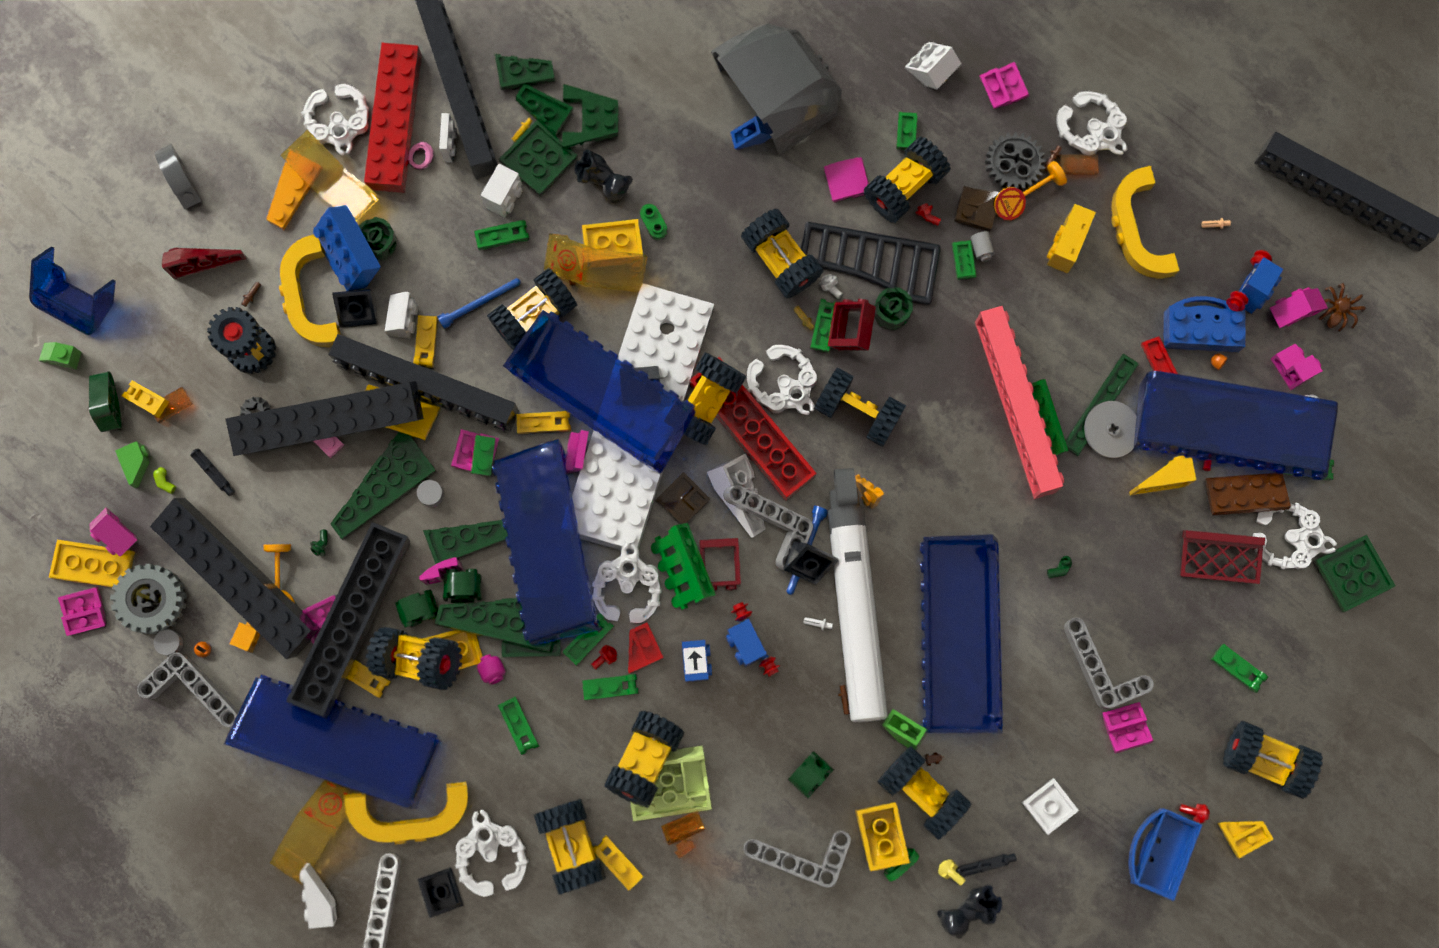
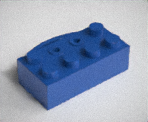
(346, 248)
(1187, 332)
(1169, 856)

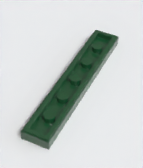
(1108, 392)

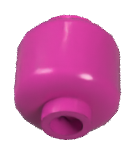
(491, 669)

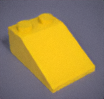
(1176, 474)
(469, 646)
(882, 836)

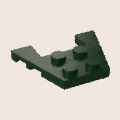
(598, 117)

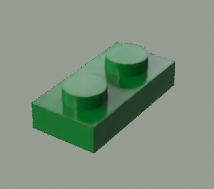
(906, 130)
(483, 455)

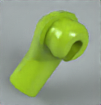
(160, 480)

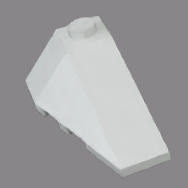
(740, 473)

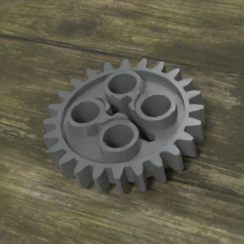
(1018, 145)

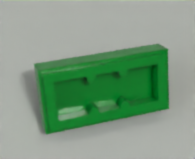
(964, 260)

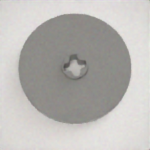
(1097, 426)

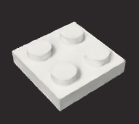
(447, 136)
(1050, 806)

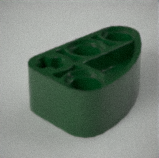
(104, 402)

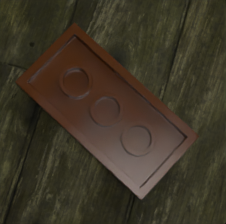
(1247, 494)

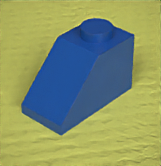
(751, 133)

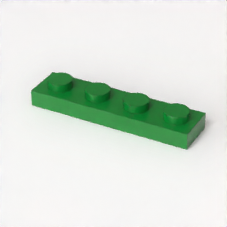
(1048, 413)

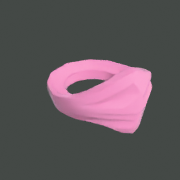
(429, 155)

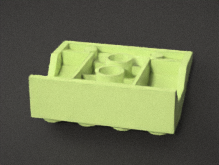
(680, 786)

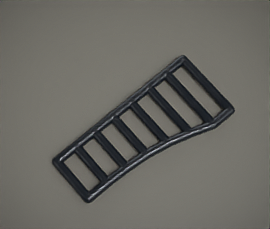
(882, 239)

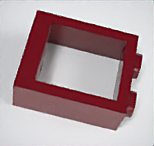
(839, 323)
(715, 544)

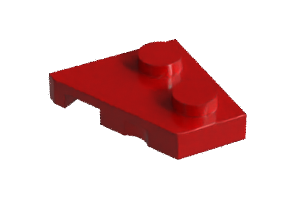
(642, 648)

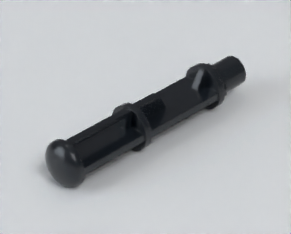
(212, 471)
(986, 864)

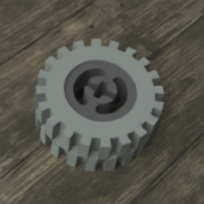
(160, 580)

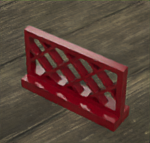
(1222, 539)

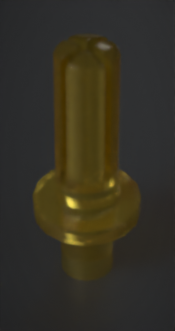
(806, 321)

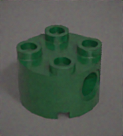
(379, 237)
(893, 308)
(462, 586)
(417, 608)
(810, 774)

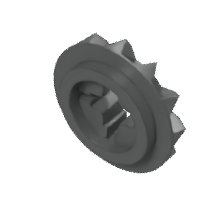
(252, 403)

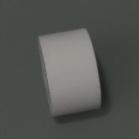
(430, 493)
(168, 642)

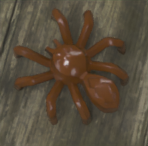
(1341, 307)

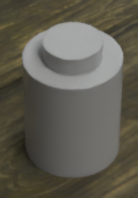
(982, 246)

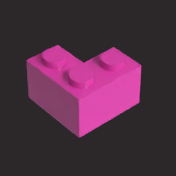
(1300, 305)
(1295, 367)
(112, 532)

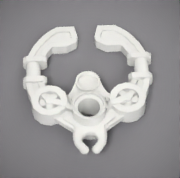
(338, 124)
(1097, 129)
(779, 401)
(1309, 523)
(627, 579)
(488, 848)

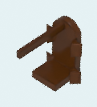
(936, 758)

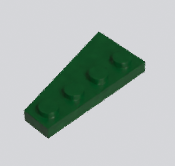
(463, 539)

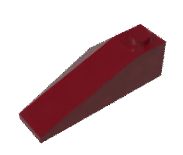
(188, 261)

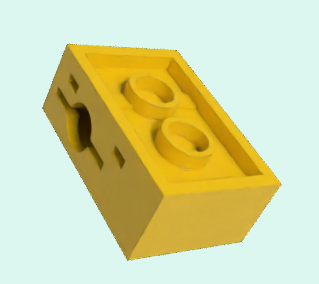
(613, 236)
(1070, 238)

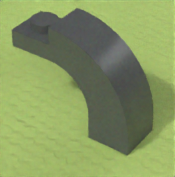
(176, 176)

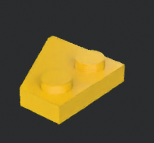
(1245, 836)

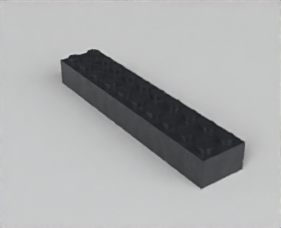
(458, 87)
(1348, 192)
(430, 384)
(324, 418)
(235, 577)
(348, 621)

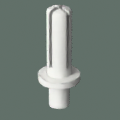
(823, 624)

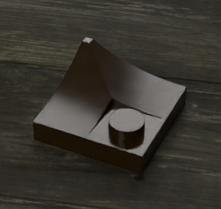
(976, 208)
(682, 499)

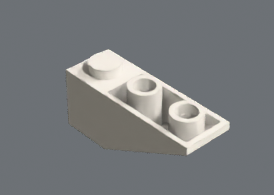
(318, 899)

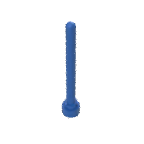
(447, 319)
(818, 514)

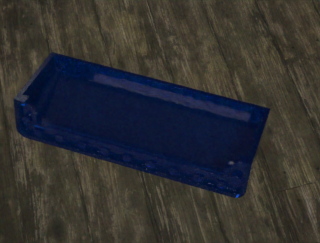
(601, 390)
(1235, 424)
(545, 544)
(962, 635)
(343, 749)

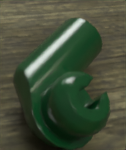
(1062, 568)

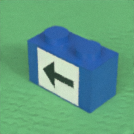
(695, 661)

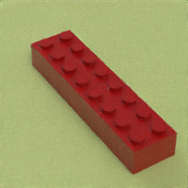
(393, 117)
(763, 442)

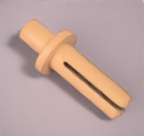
(1219, 223)

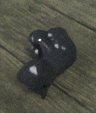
(594, 169)
(979, 905)

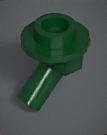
(319, 547)

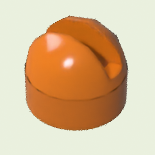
(1218, 361)
(204, 645)

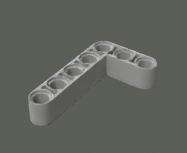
(774, 518)
(1099, 669)
(195, 686)
(800, 863)

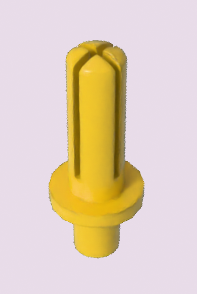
(522, 129)

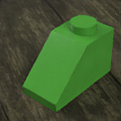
(60, 355)
(133, 462)
(904, 729)

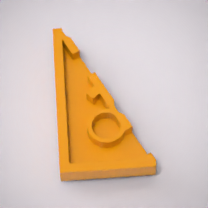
(871, 495)

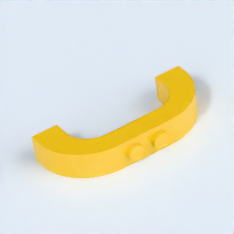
(1127, 232)
(291, 265)
(411, 829)

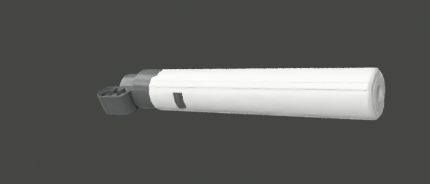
(856, 601)

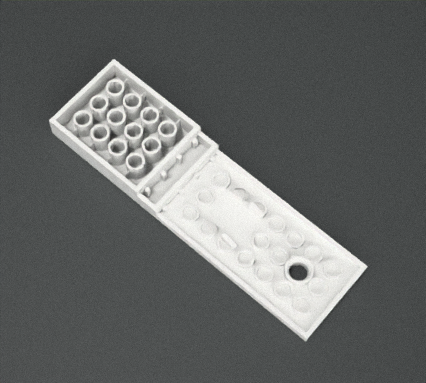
(614, 487)

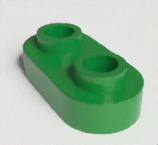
(652, 221)
(895, 872)

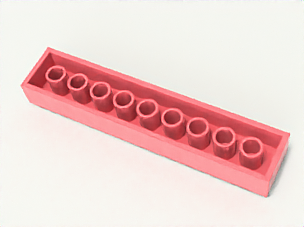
(1019, 402)

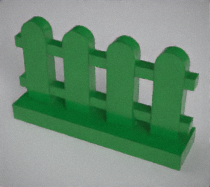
(691, 562)

